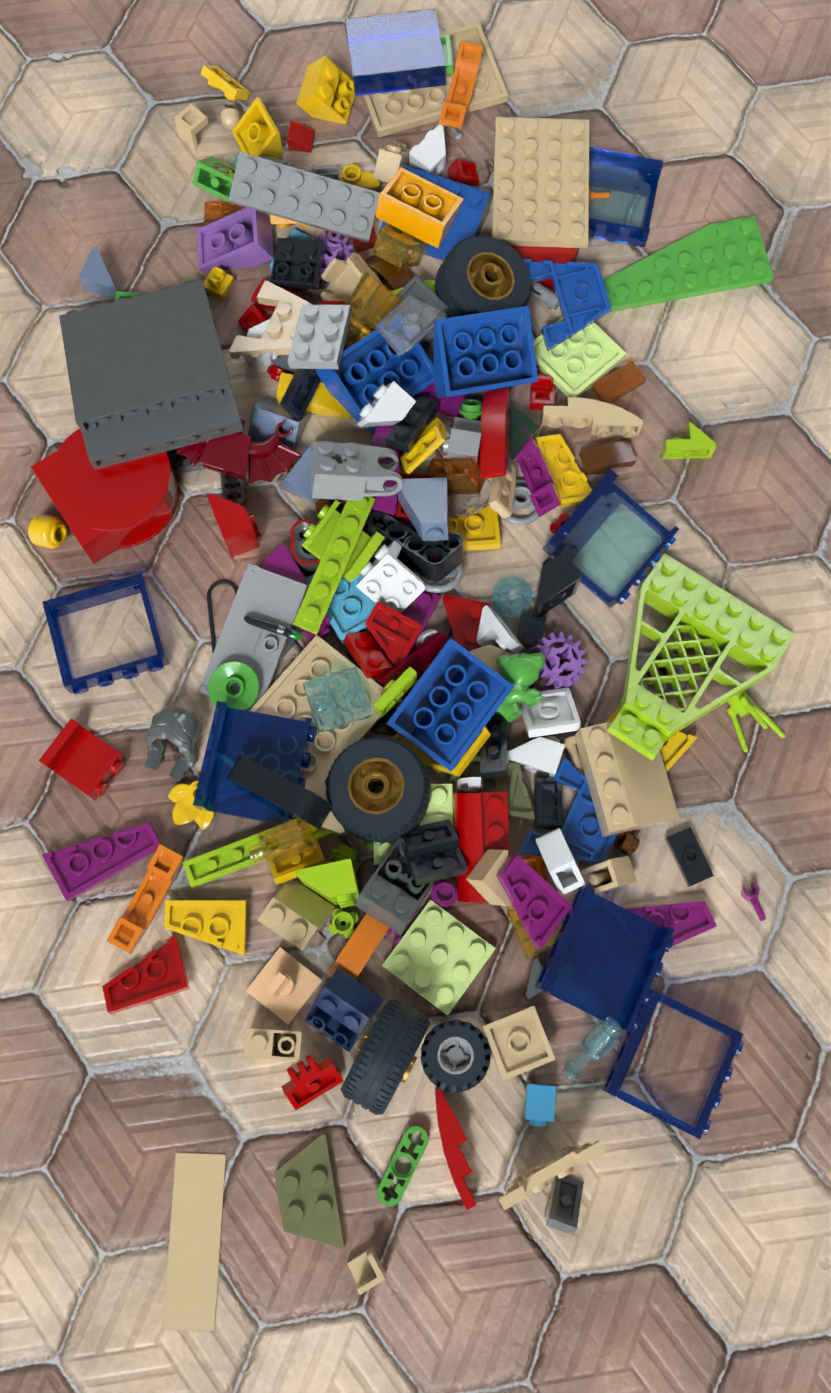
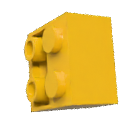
(326, 92)

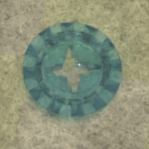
(519, 605)

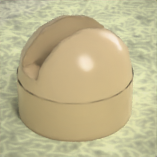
(230, 118)

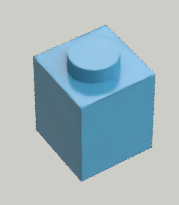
(539, 1103)

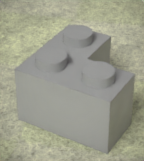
(463, 439)

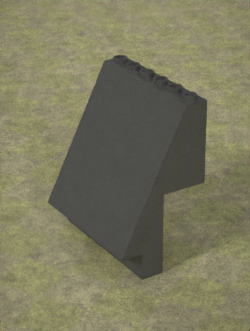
(148, 374)

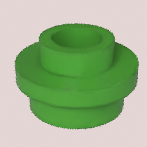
(471, 408)

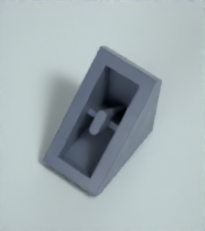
(95, 276)

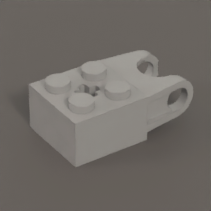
(351, 471)

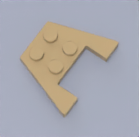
(280, 329)
(557, 1164)

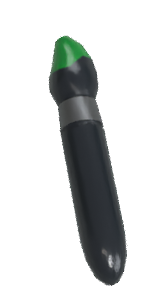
(288, 632)

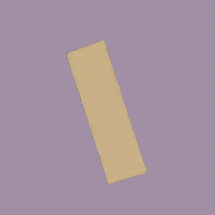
(194, 1242)

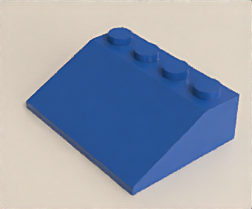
(469, 218)
(483, 352)
(370, 365)
(450, 704)

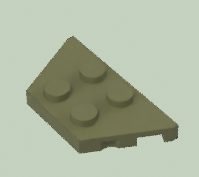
(518, 799)
(309, 1195)

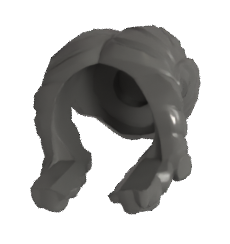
(181, 729)

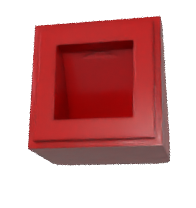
(300, 138)
(463, 172)
(253, 316)

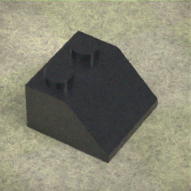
(555, 584)

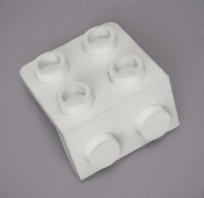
(390, 580)

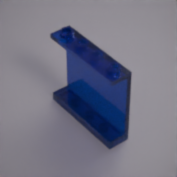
(395, 52)
(265, 739)
(605, 959)

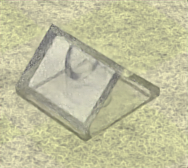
(408, 324)

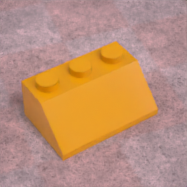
(418, 207)

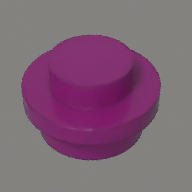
(444, 893)

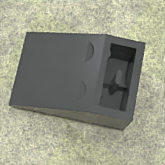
(392, 893)

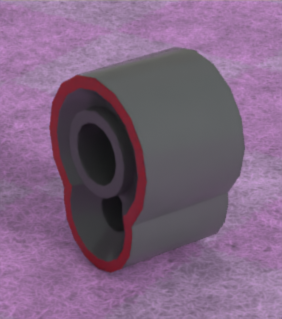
(304, 559)

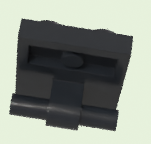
(298, 264)

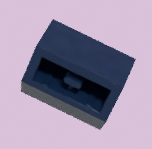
(343, 1009)

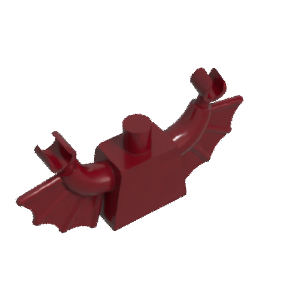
(235, 451)

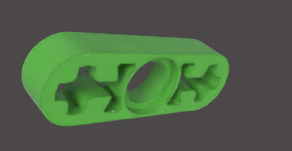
(386, 1181)

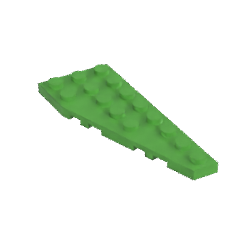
(702, 263)

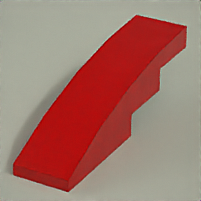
(494, 434)
(451, 1137)

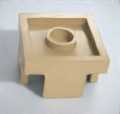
(344, 277)
(518, 1043)

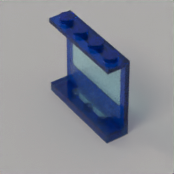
(632, 191)
(610, 541)

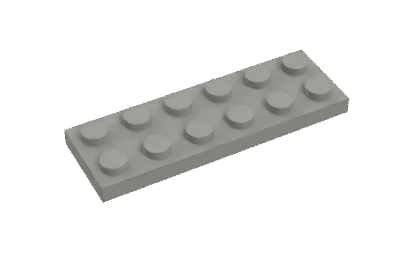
(303, 197)

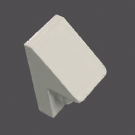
(494, 631)

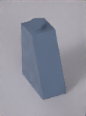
(426, 506)

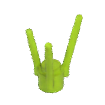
(744, 705)

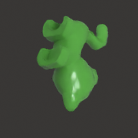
(522, 672)

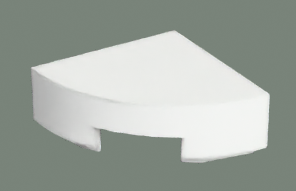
(470, 784)

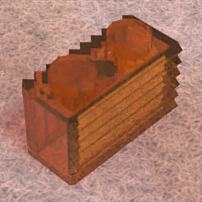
(461, 474)

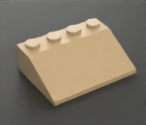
(623, 783)

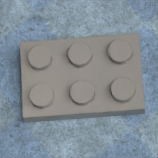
(320, 337)

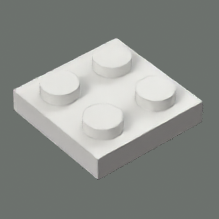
(552, 715)

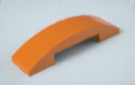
(462, 85)
(147, 899)
(360, 947)

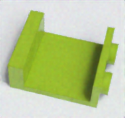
(319, 536)

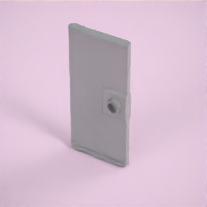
(266, 597)

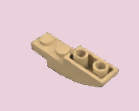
(600, 416)

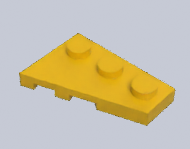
(211, 921)

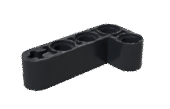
(427, 558)
(280, 791)

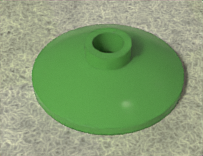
(225, 677)

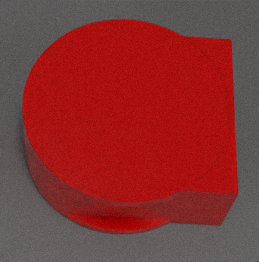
(110, 504)

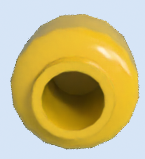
(47, 531)

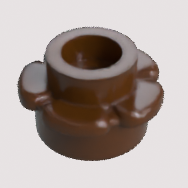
(627, 842)

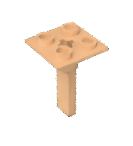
(284, 985)

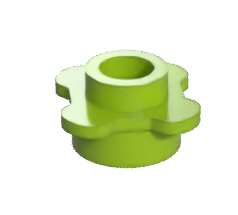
(344, 852)
(338, 917)

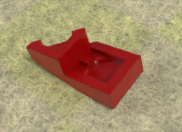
(542, 392)

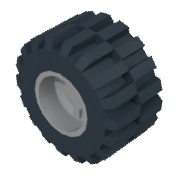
(455, 1056)

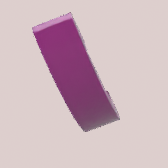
(538, 478)

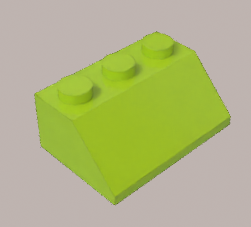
(333, 882)

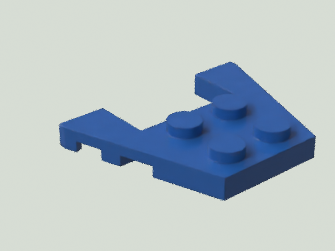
(579, 295)
(581, 823)

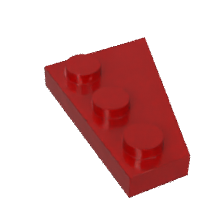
(152, 978)

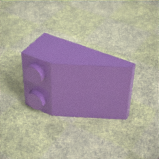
(235, 241)

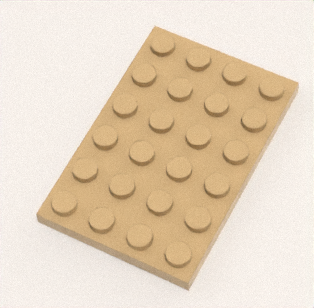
(417, 107)
(541, 182)
(289, 700)

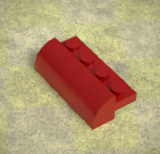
(480, 826)

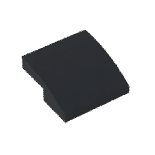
(433, 852)

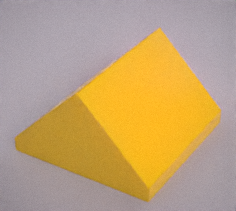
(257, 132)

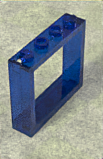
(93, 597)
(722, 1074)

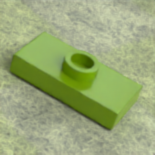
(395, 691)

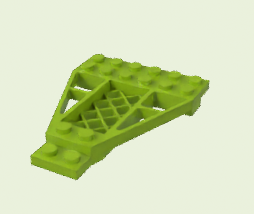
(703, 612)

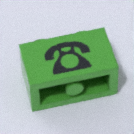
(214, 177)

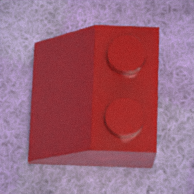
(236, 526)

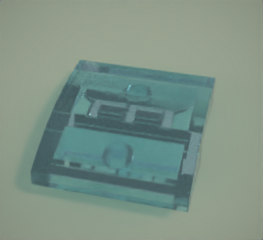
(337, 699)

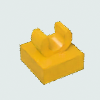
(218, 283)

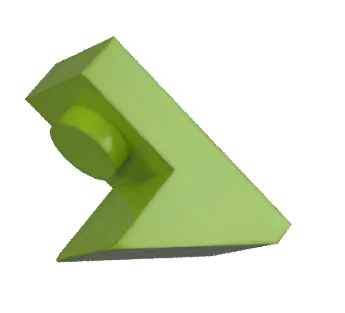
(692, 447)

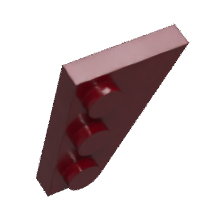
(418, 660)

